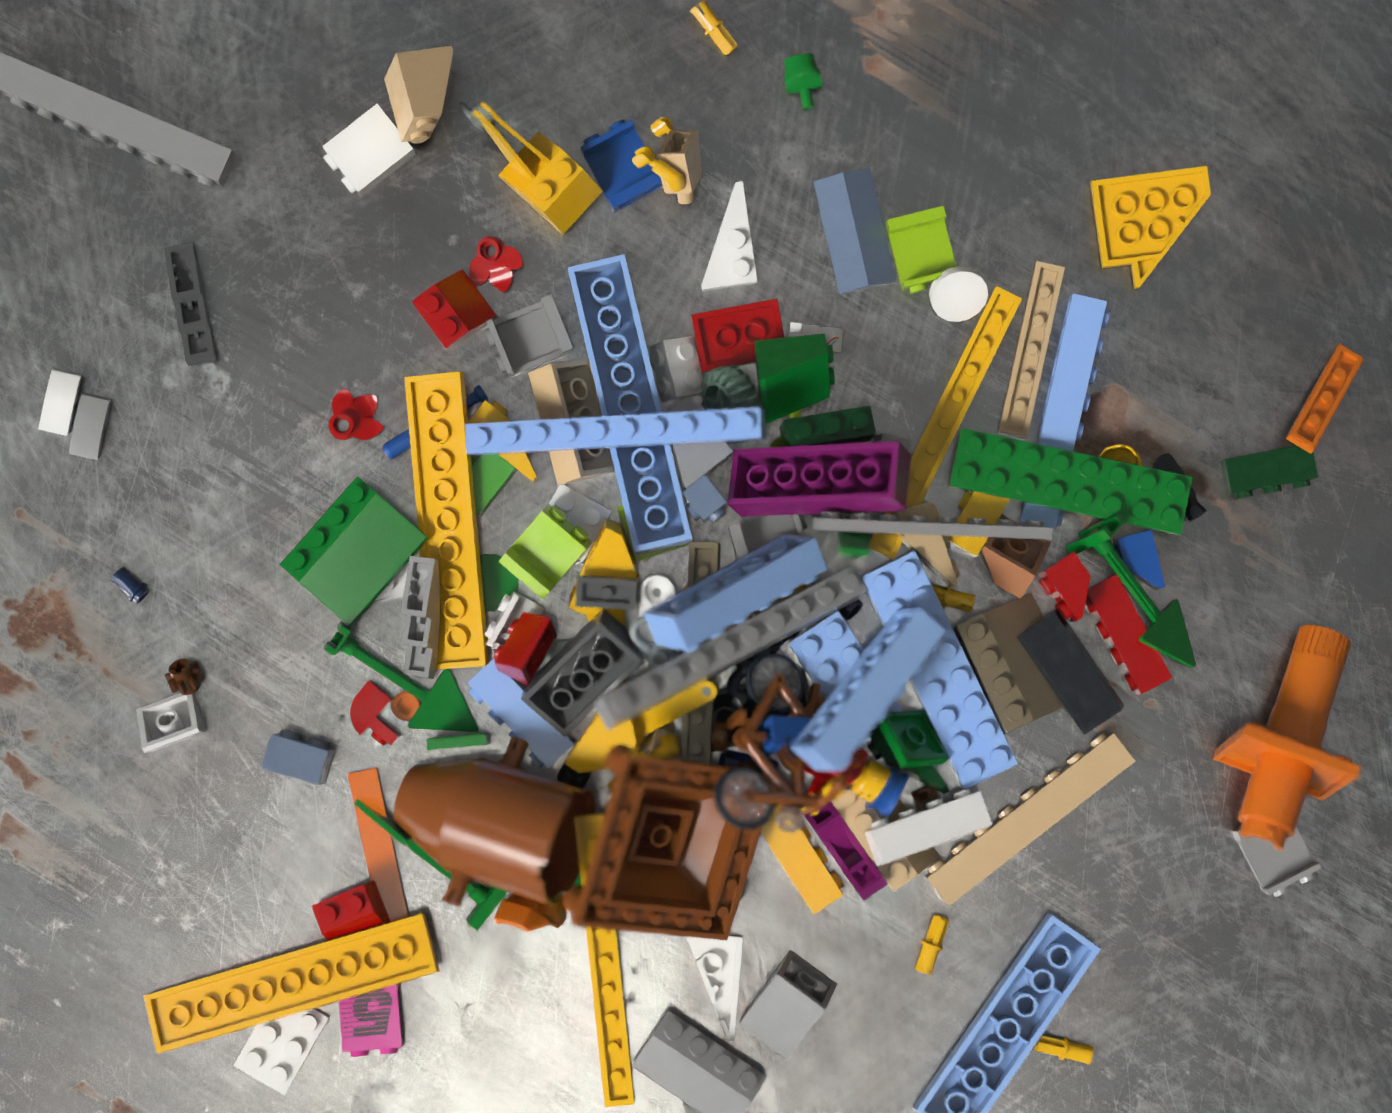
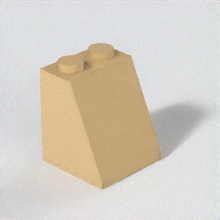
(418, 90)

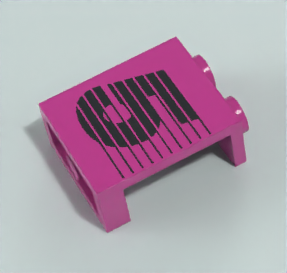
(371, 1022)

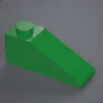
(852, 544)

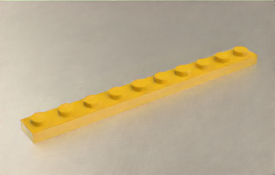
(953, 406)
(606, 984)

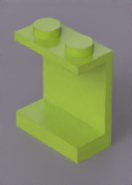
(920, 247)
(546, 550)

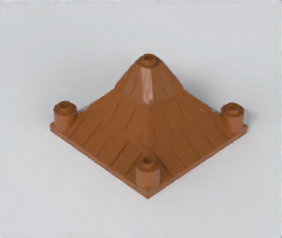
(664, 852)

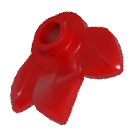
(496, 267)
(358, 413)

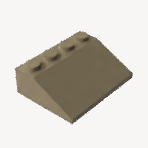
(1003, 666)

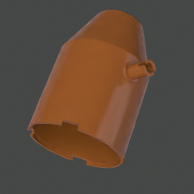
(495, 824)

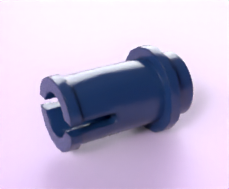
(130, 585)

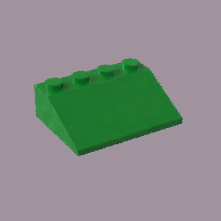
(353, 551)

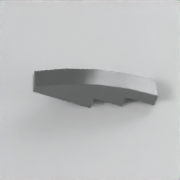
(190, 303)

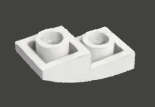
(60, 401)

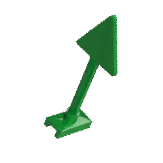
(1168, 628)
(441, 705)
(485, 898)

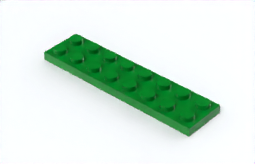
(1070, 481)

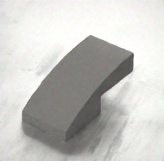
(89, 426)

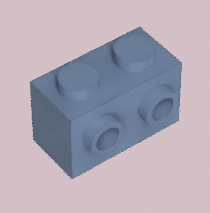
(704, 500)

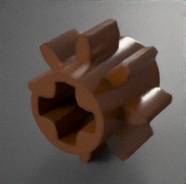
(184, 676)

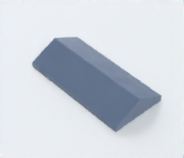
(854, 231)

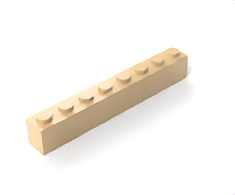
(1029, 818)

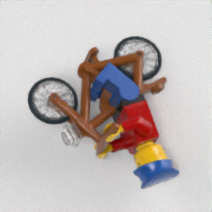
(747, 797)

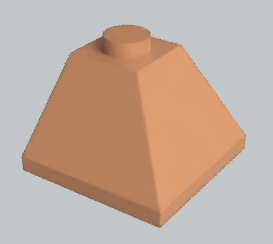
(1014, 560)

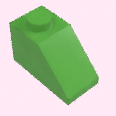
(489, 478)

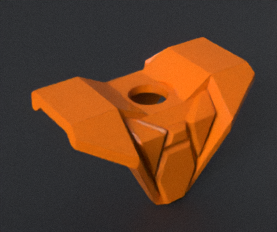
(529, 913)

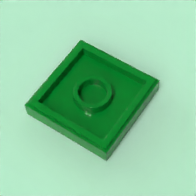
(913, 739)
(458, 741)

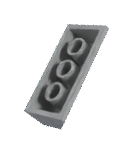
(697, 1068)

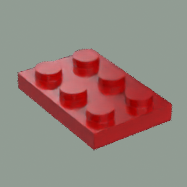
(729, 333)

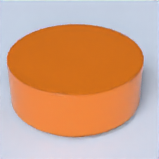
(405, 705)

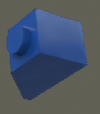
(1141, 557)

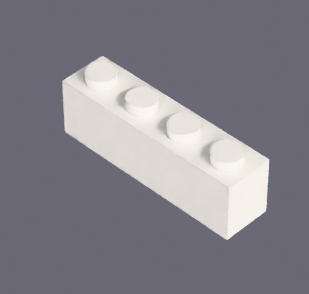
(928, 828)

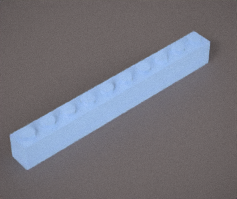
(615, 431)

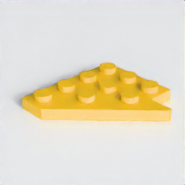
(1145, 215)

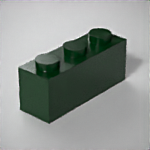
(829, 428)
(1268, 471)

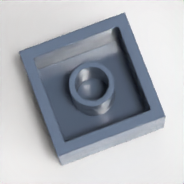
(298, 758)

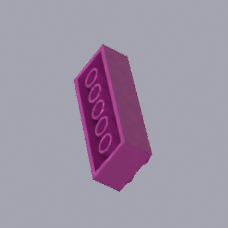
(819, 479)

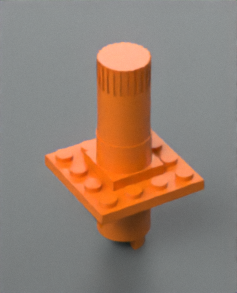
(1288, 753)

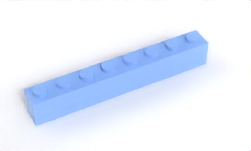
(1068, 388)

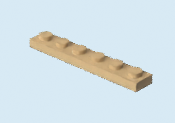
(1031, 349)

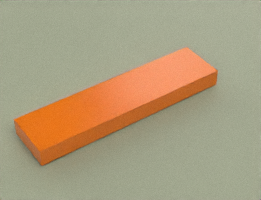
(1325, 398)

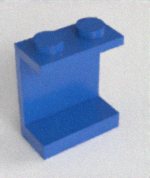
(613, 167)

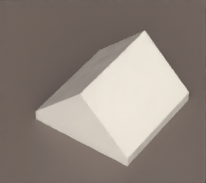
(169, 722)

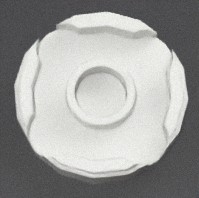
(958, 294)

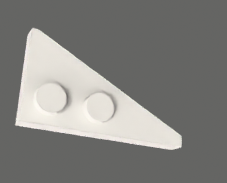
(732, 254)
(720, 969)

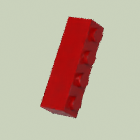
(1122, 627)

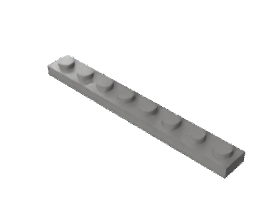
(918, 525)

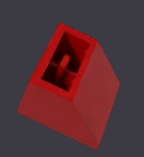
(1068, 584)

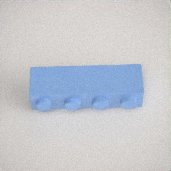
(504, 699)

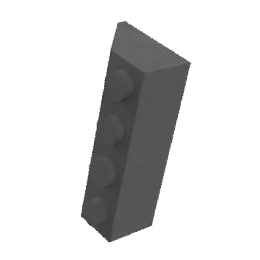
(582, 673)

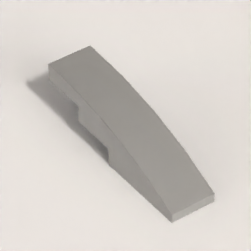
(422, 614)

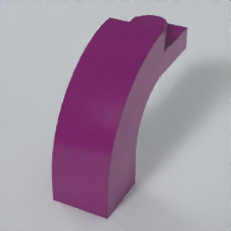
(847, 851)

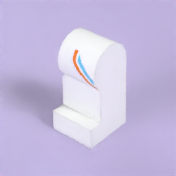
(833, 335)

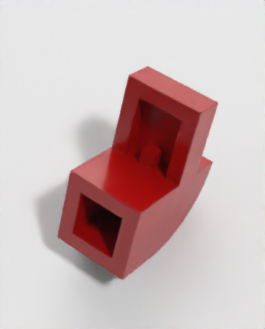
(366, 710)

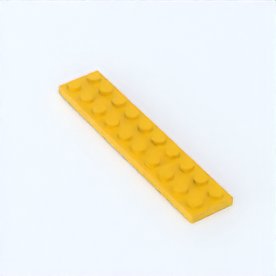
(448, 513)
(291, 983)

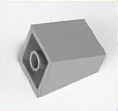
(697, 458)
(788, 1005)

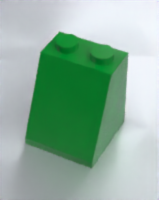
(793, 373)

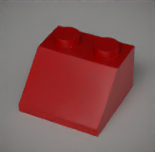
(454, 309)
(525, 647)
(351, 912)

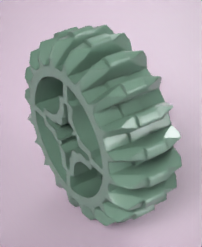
(728, 389)

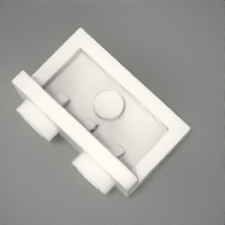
(676, 368)
(511, 608)

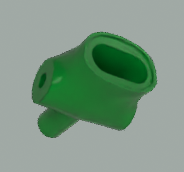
(802, 77)

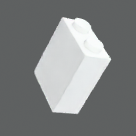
(367, 151)

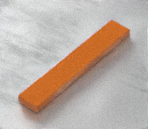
(378, 843)

